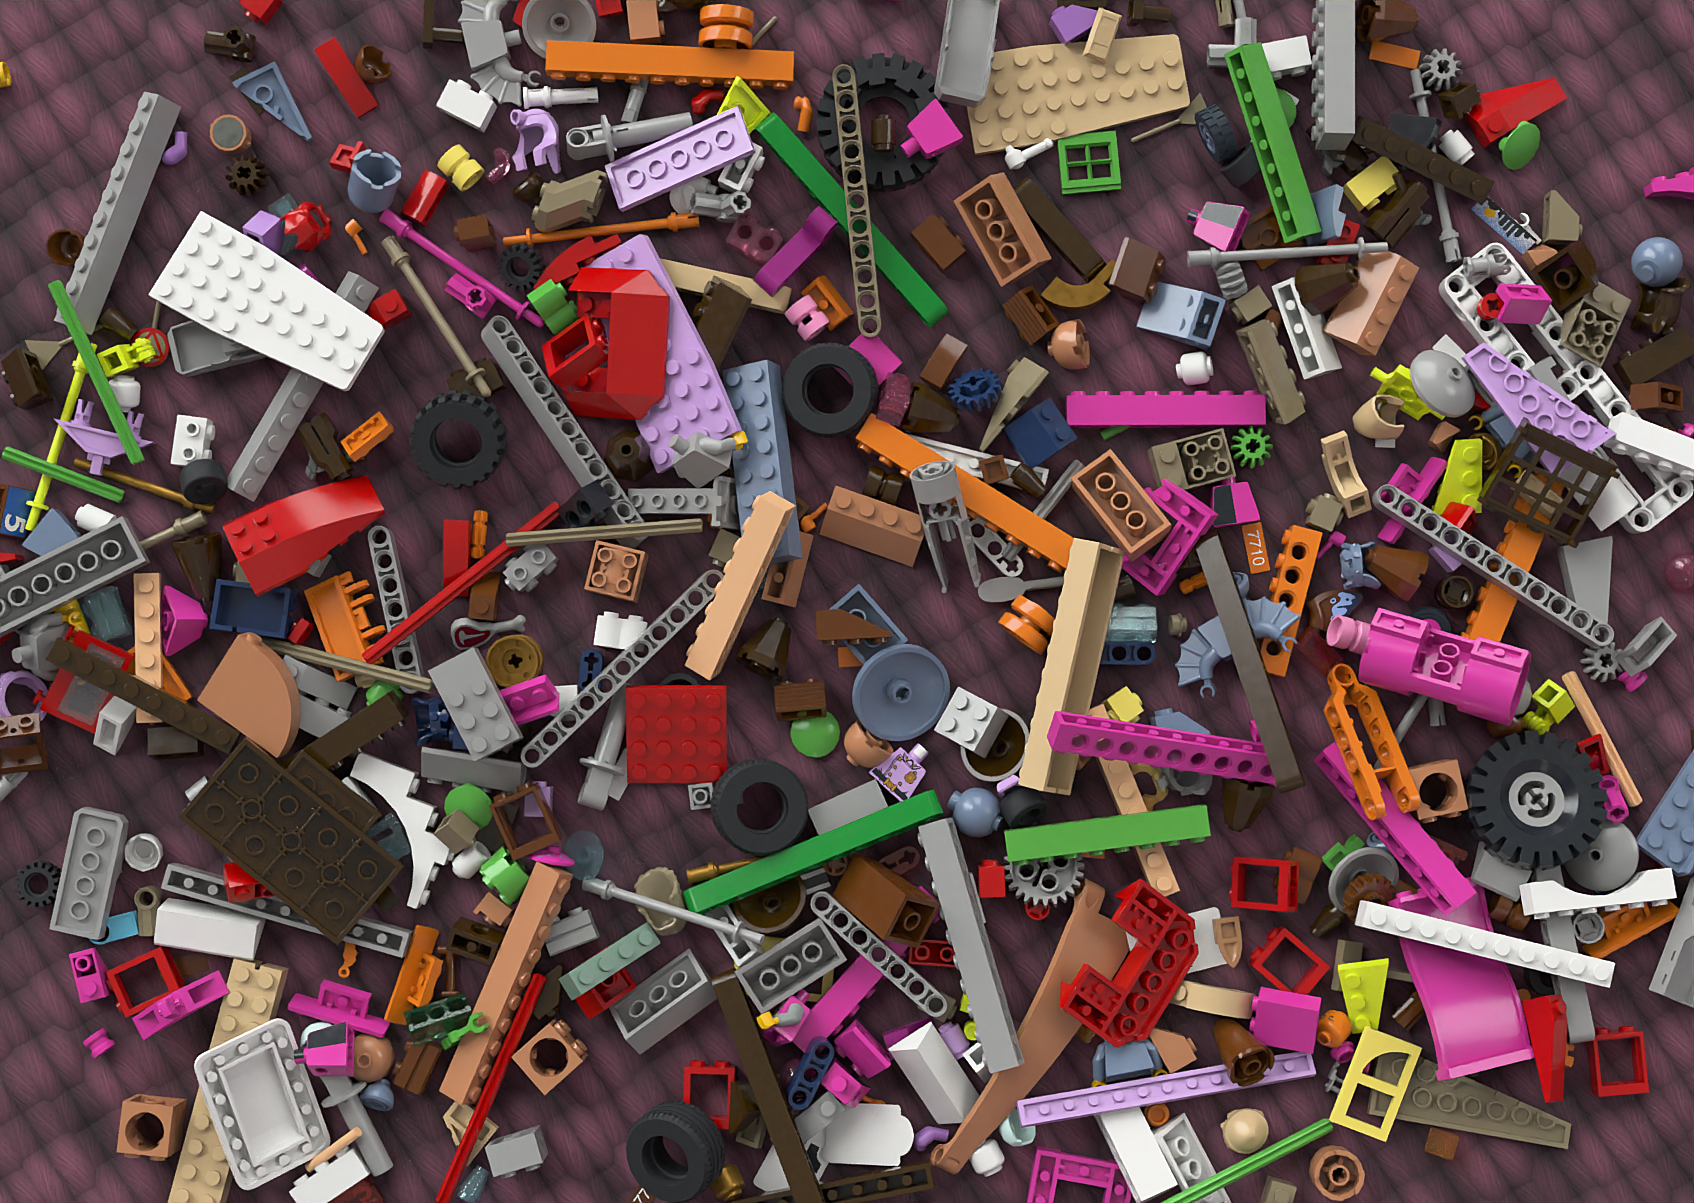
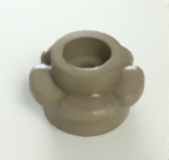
(1177, 624)

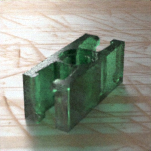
(437, 1019)

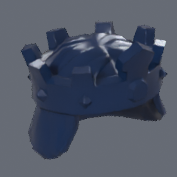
(432, 720)

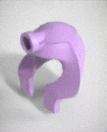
(537, 134)

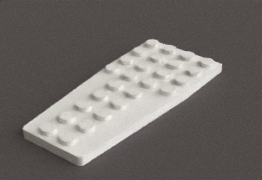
(266, 304)

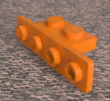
(1627, 925)
(416, 976)

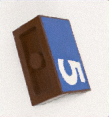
(14, 510)

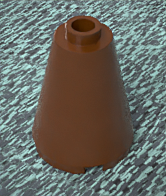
(1241, 1052)

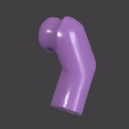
(927, 1135)

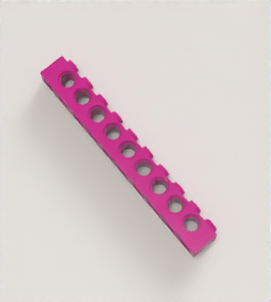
(1162, 741)

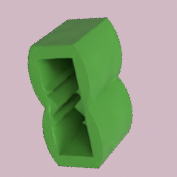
(553, 307)

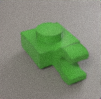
(1338, 851)

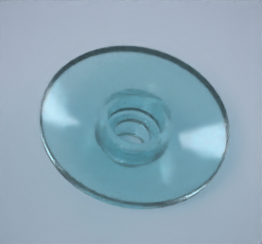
(587, 853)

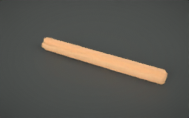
(1595, 727)

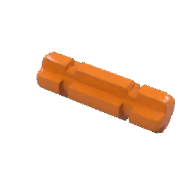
(479, 534)
(1195, 582)

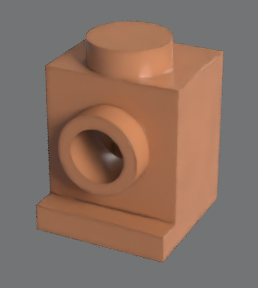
(495, 910)

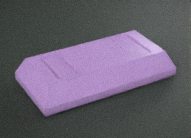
(1007, 786)

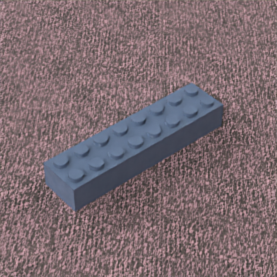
(765, 459)

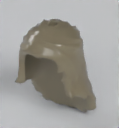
(664, 887)

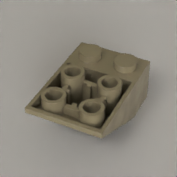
(1593, 323)
(1192, 460)

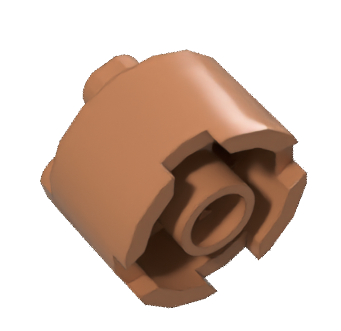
(1343, 1185)

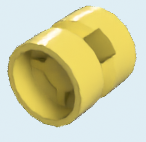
(457, 164)

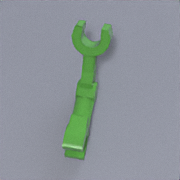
(455, 1036)

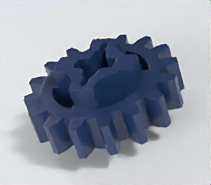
(975, 390)

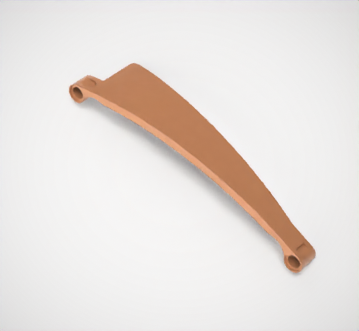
(1046, 1027)

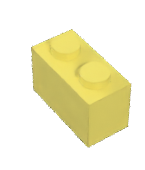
(1371, 184)

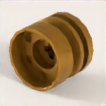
(503, 651)

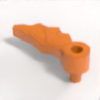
(350, 958)

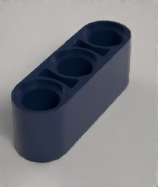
(1130, 653)
(809, 1085)

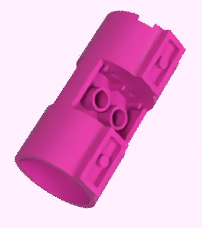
(1476, 675)

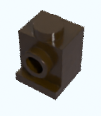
(1459, 100)

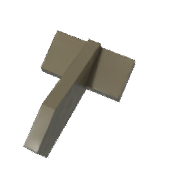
(1351, 952)

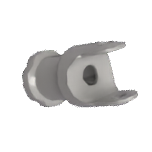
(1485, 266)

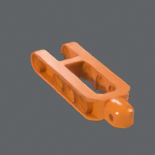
(1393, 766)

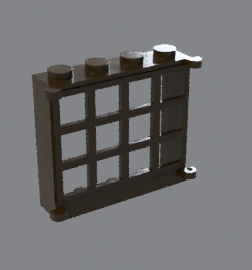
(1567, 451)

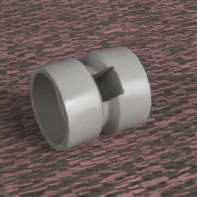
(1587, 927)

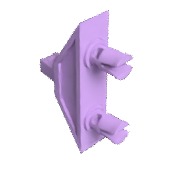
(98, 443)

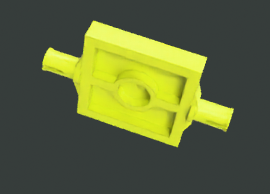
(1400, 385)

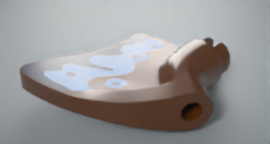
(1328, 604)

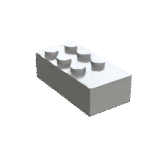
(475, 704)

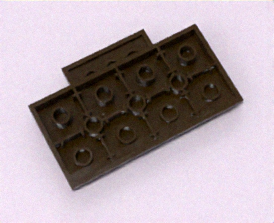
(296, 835)

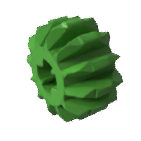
(1258, 454)

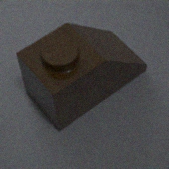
(551, 993)

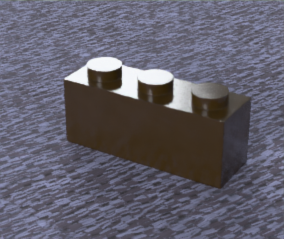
(1654, 357)

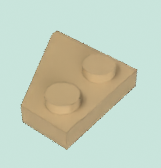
(457, 1120)

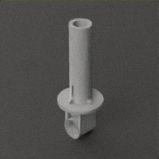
(605, 139)
(602, 767)
(345, 1095)

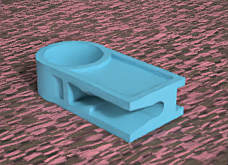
(120, 927)

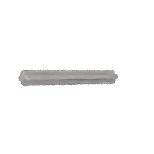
(1048, 503)

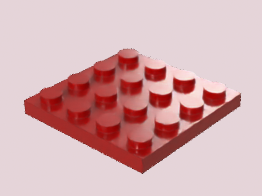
(676, 733)

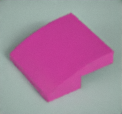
(877, 353)

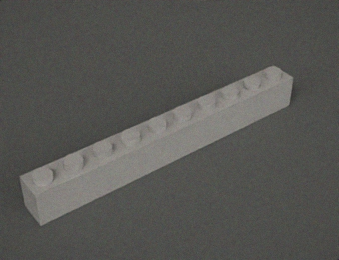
(120, 208)
(287, 409)
(211, 888)
(971, 945)

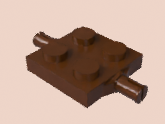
(1264, 233)

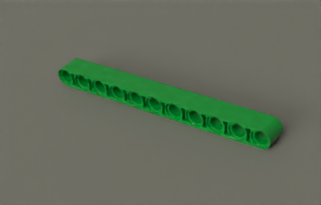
(832, 200)
(813, 853)

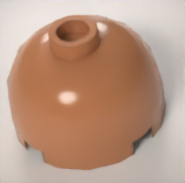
(1069, 345)
(865, 748)
(372, 1057)

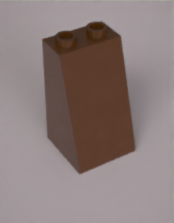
(885, 901)

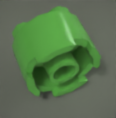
(505, 875)

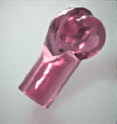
(502, 165)

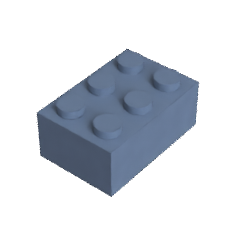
(863, 606)

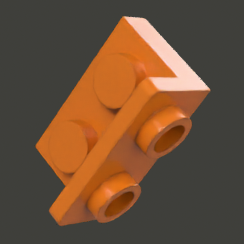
(367, 436)

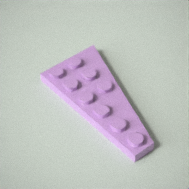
(1523, 396)

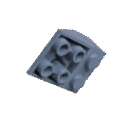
(1182, 315)

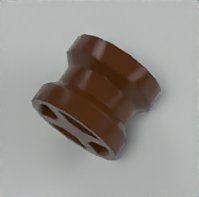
(836, 868)

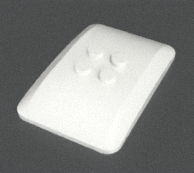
(261, 1104)

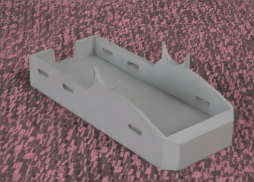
(966, 51)
(200, 350)
(90, 873)
(1676, 966)

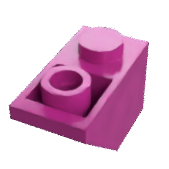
(89, 975)

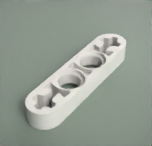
(983, 542)

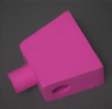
(931, 132)

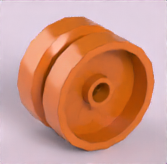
(726, 27)
(1027, 627)

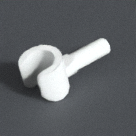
(1525, 218)

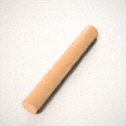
(333, 1149)

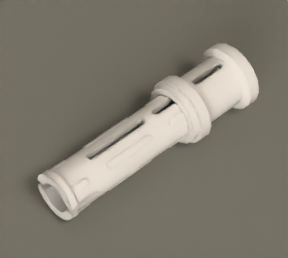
(548, 97)

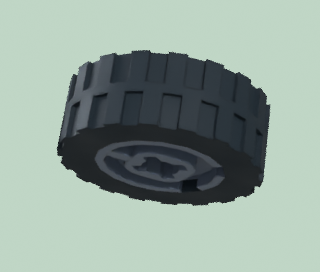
(1216, 133)

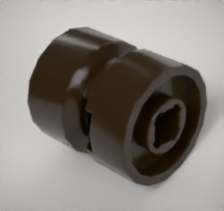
(883, 485)
(1453, 592)

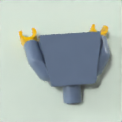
(1503, 430)
(1126, 1061)

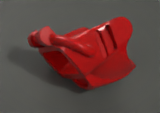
(302, 223)

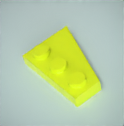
(751, 107)
(1462, 476)
(1363, 991)

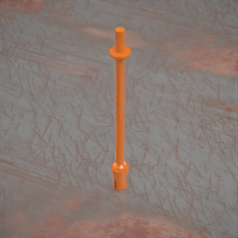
(672, 222)

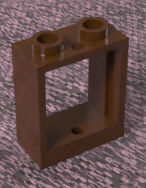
(34, 756)
(519, 851)

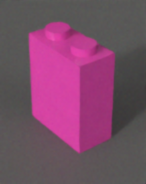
(1286, 1019)

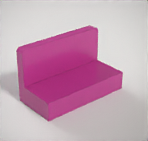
(1522, 303)

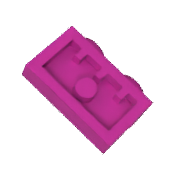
(531, 699)

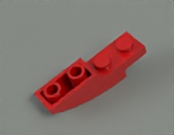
(567, 264)

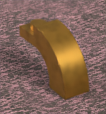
(1077, 298)

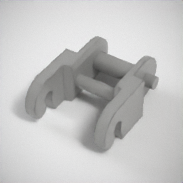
(1329, 1086)

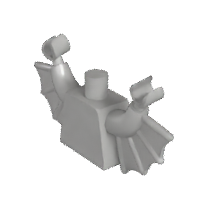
(489, 50)

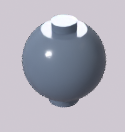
(1657, 262)
(976, 812)

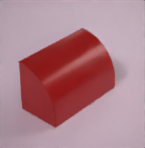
(425, 198)

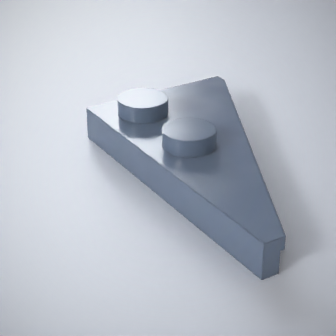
(271, 92)

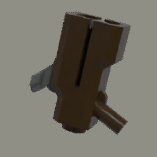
(1351, 159)
(1400, 213)
(324, 450)

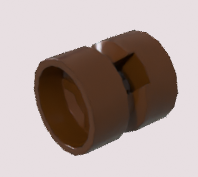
(1505, 909)

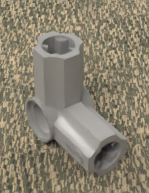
(1244, 34)
(722, 207)

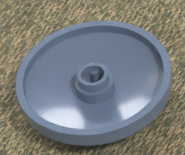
(900, 692)

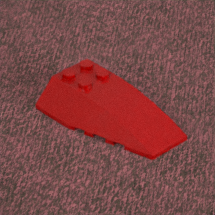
(295, 531)

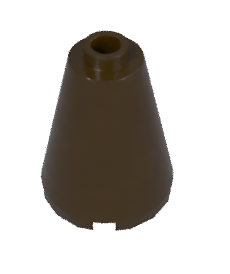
(200, 562)

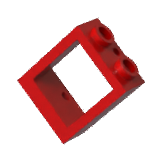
(570, 371)
(1287, 884)
(168, 970)
(1310, 978)
(721, 1068)
(1624, 1087)

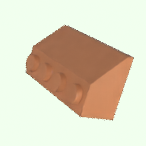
(1369, 309)
(873, 526)

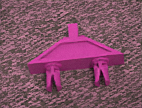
(180, 1004)

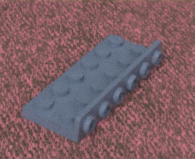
(1670, 829)

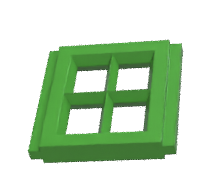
(1091, 184)

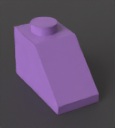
(1072, 23)
(265, 230)

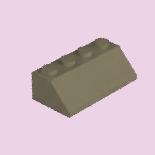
(1271, 371)

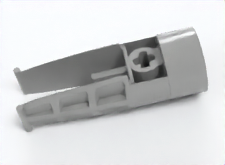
(938, 484)

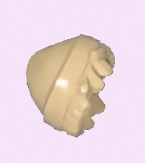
(1245, 1130)

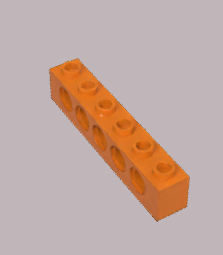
(1309, 542)

